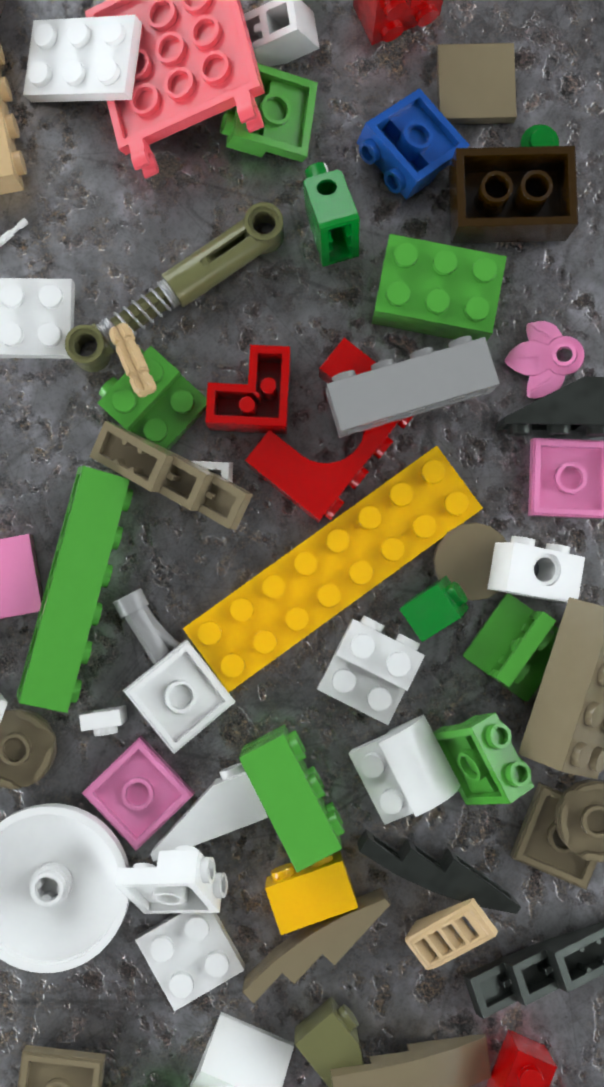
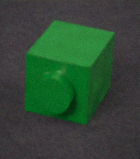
(435, 608)

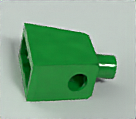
(331, 214)

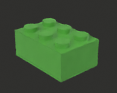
(438, 289)
(293, 797)

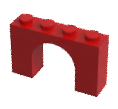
(318, 485)

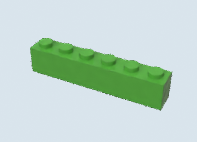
(73, 590)

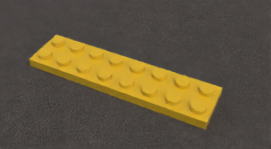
(332, 568)

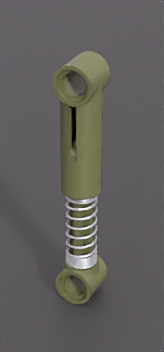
(183, 282)

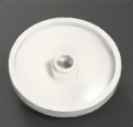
(58, 887)

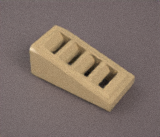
(433, 950)

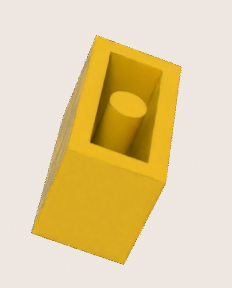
(310, 894)

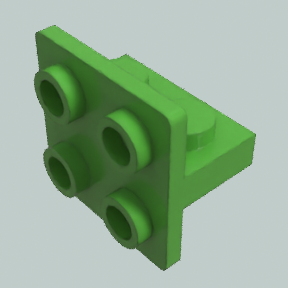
(514, 646)

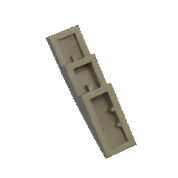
(170, 475)
(303, 948)
(424, 1064)

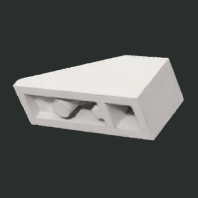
(282, 31)
(222, 808)

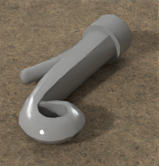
(145, 626)

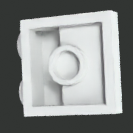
(371, 669)
(178, 884)

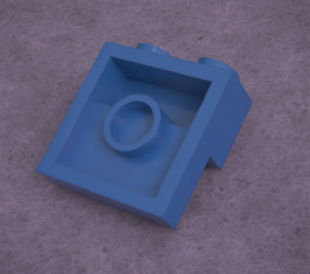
(409, 143)

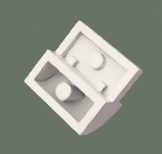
(405, 771)

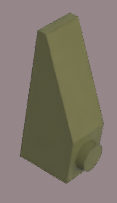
(329, 1039)

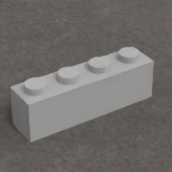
(411, 386)

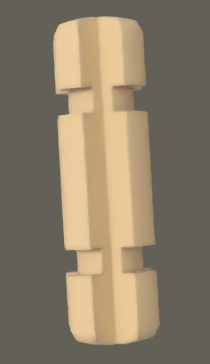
(132, 360)

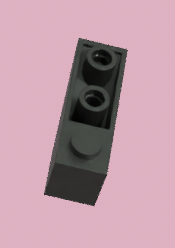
(569, 409)

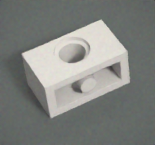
(514, 570)

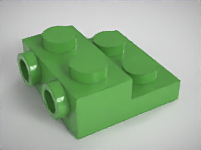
(286, 116)
(159, 415)
(485, 760)

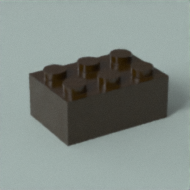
(513, 194)

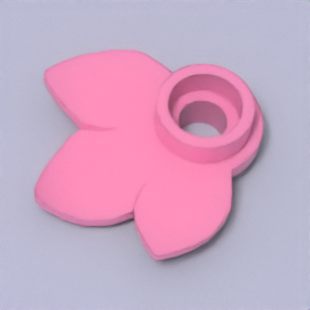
(539, 358)

